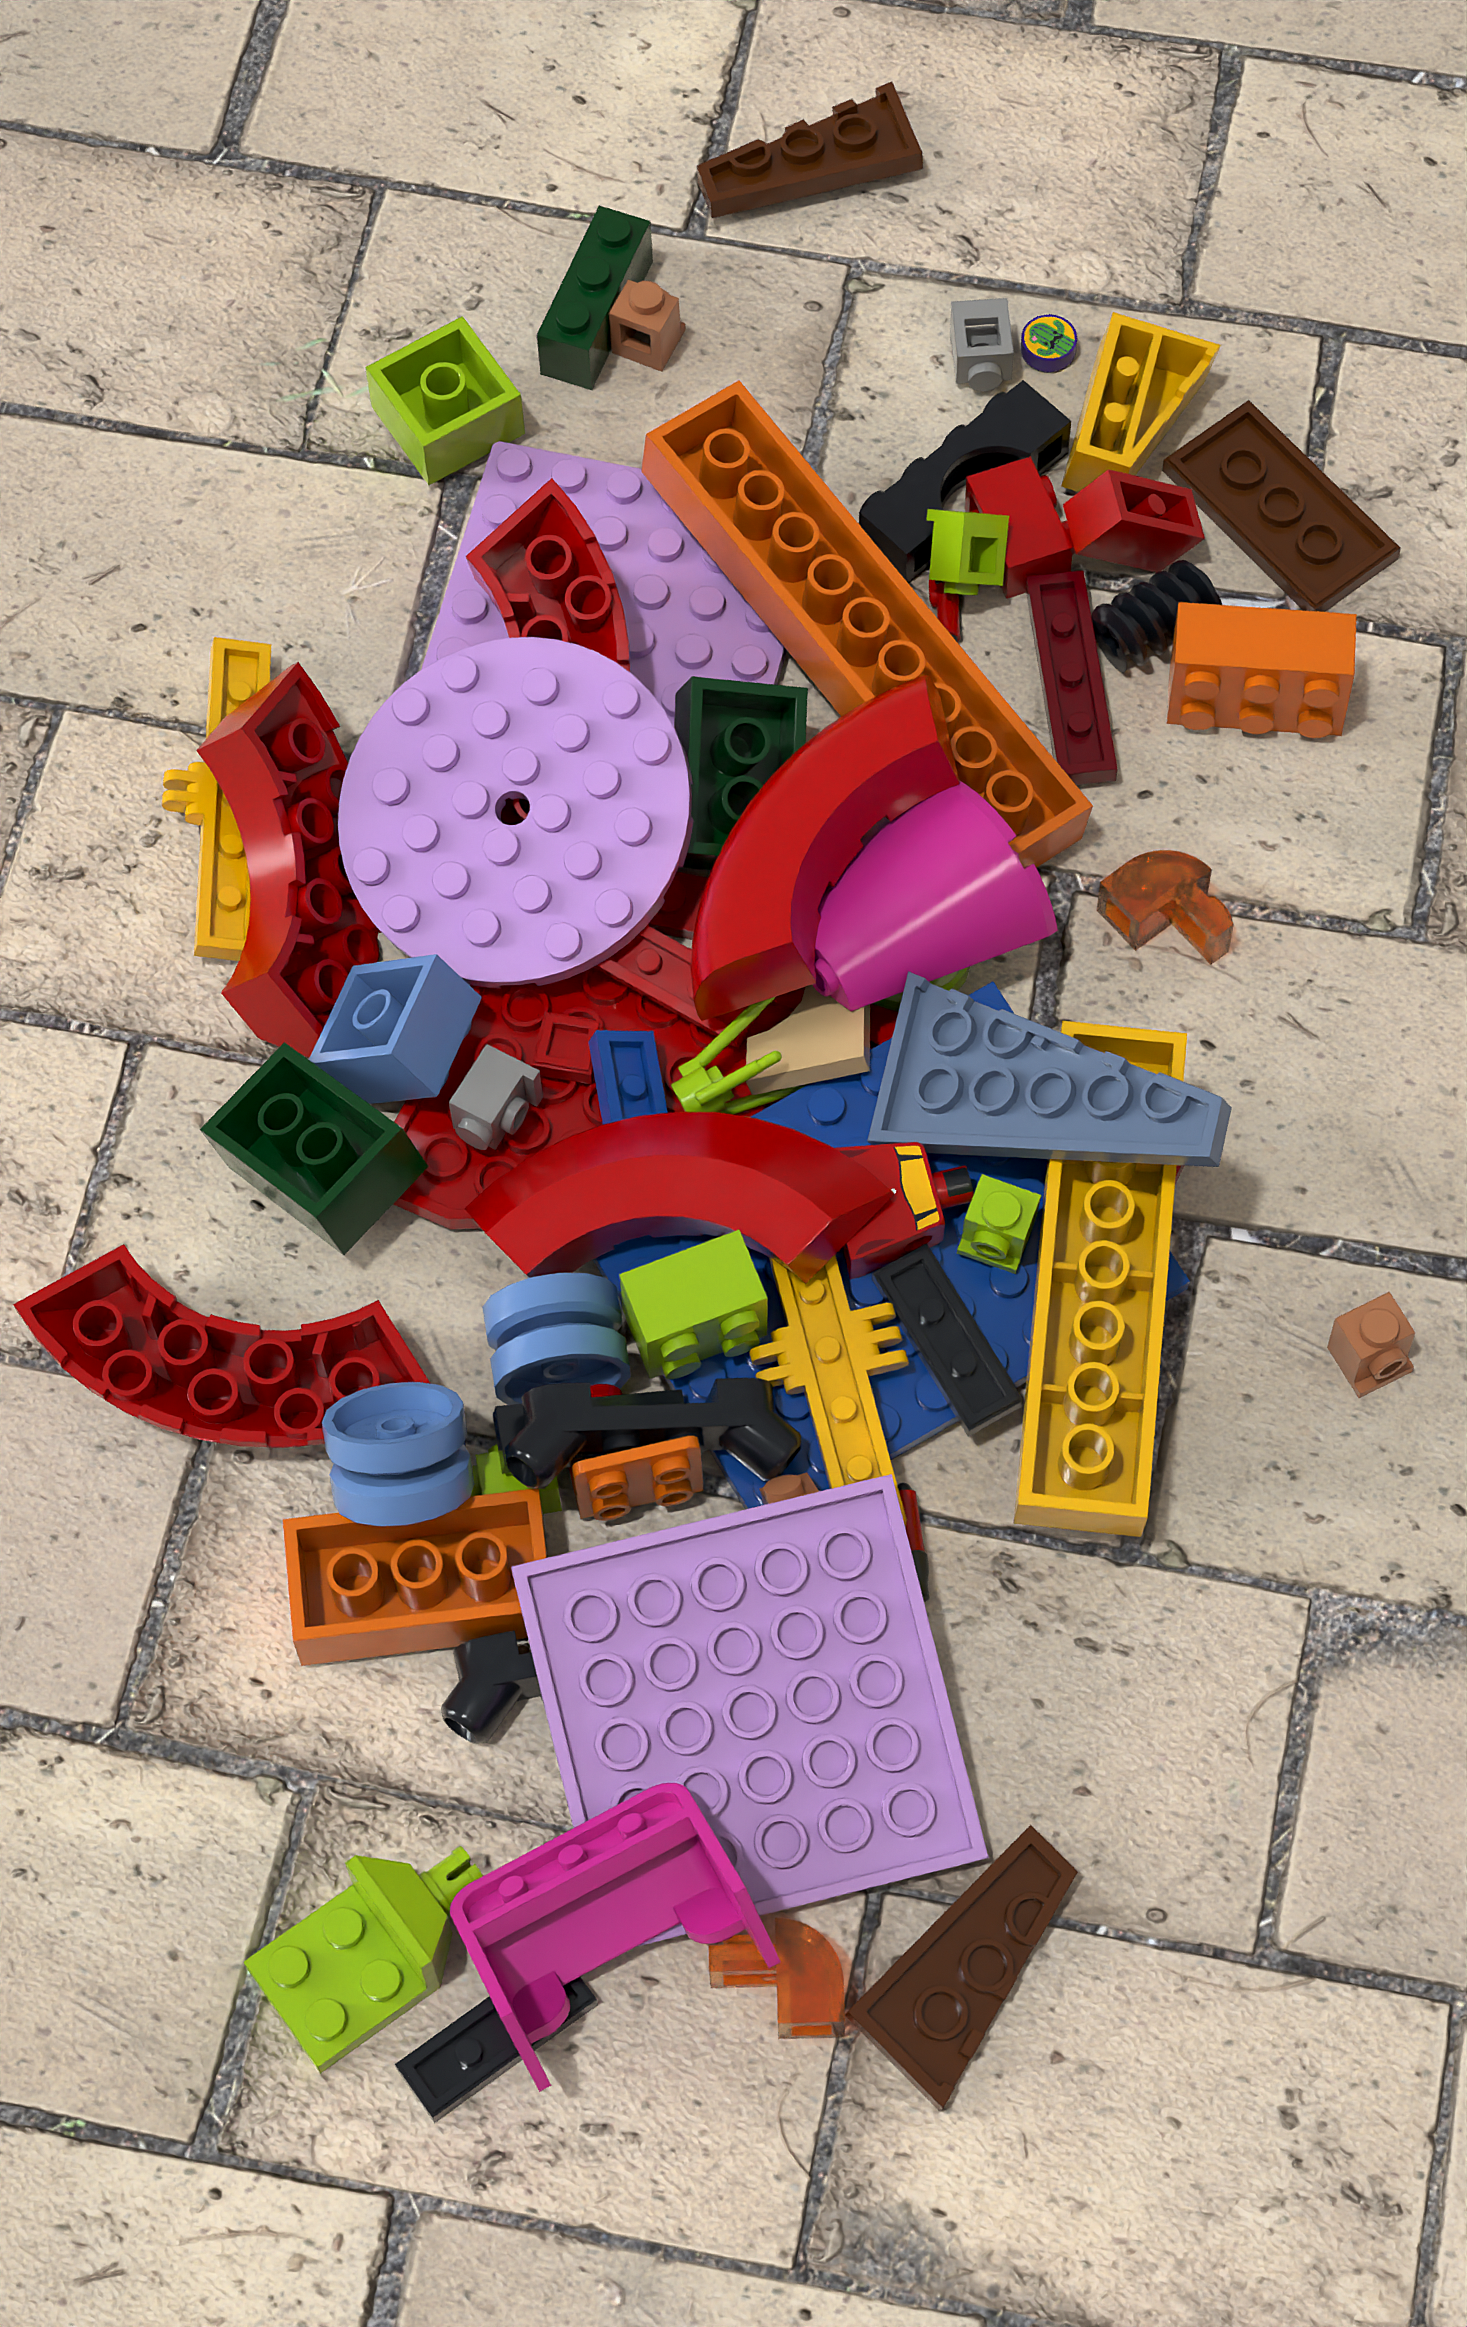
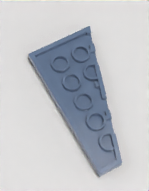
(1014, 1088)

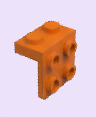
(637, 1476)

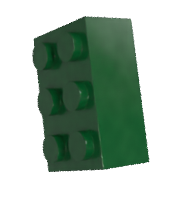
(733, 744)
(314, 1148)

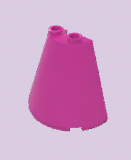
(927, 900)

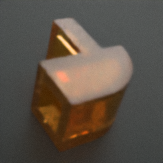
(1164, 891)
(806, 1978)

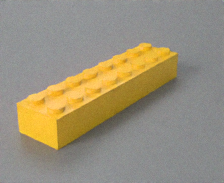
(1098, 1324)

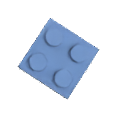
(396, 1028)

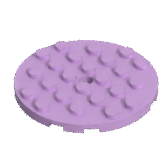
(534, 895)

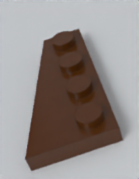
(838, 152)
(952, 1981)

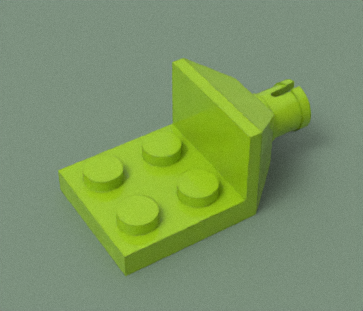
(363, 1954)

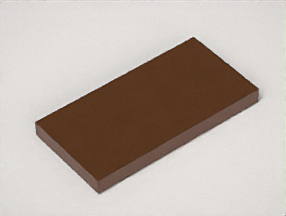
(1281, 509)

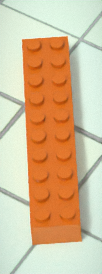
(847, 606)

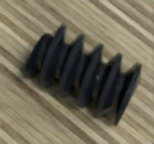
(1149, 613)

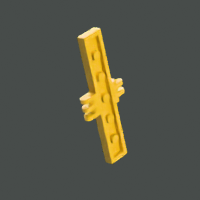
(223, 888)
(829, 1358)

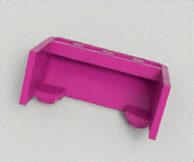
(595, 1899)

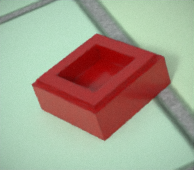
(564, 1047)

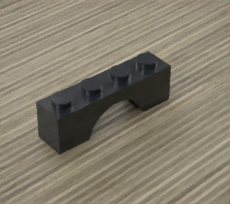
(1006, 431)

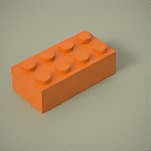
(410, 1585)

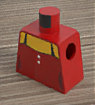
(912, 1213)

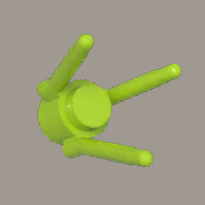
(709, 1090)

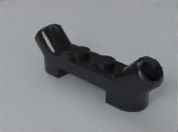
(565, 1424)
(489, 1685)

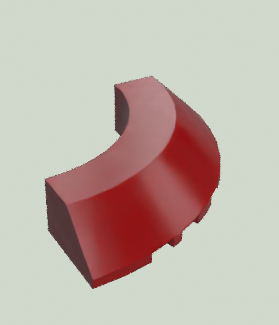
(551, 585)
(305, 922)
(679, 1178)
(209, 1373)

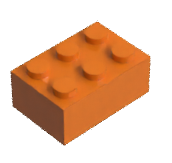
(1261, 669)

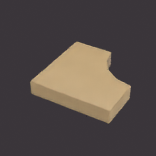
(815, 1042)

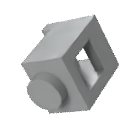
(982, 352)
(494, 1098)

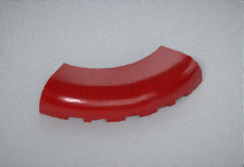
(800, 835)

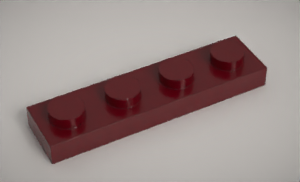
(1071, 676)

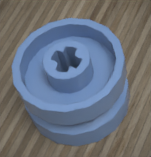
(555, 1333)
(398, 1453)

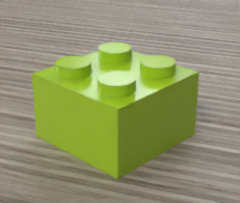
(445, 400)
(695, 1306)

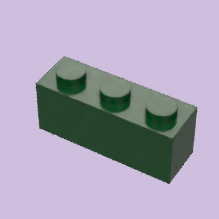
(577, 326)

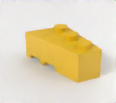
(1134, 396)

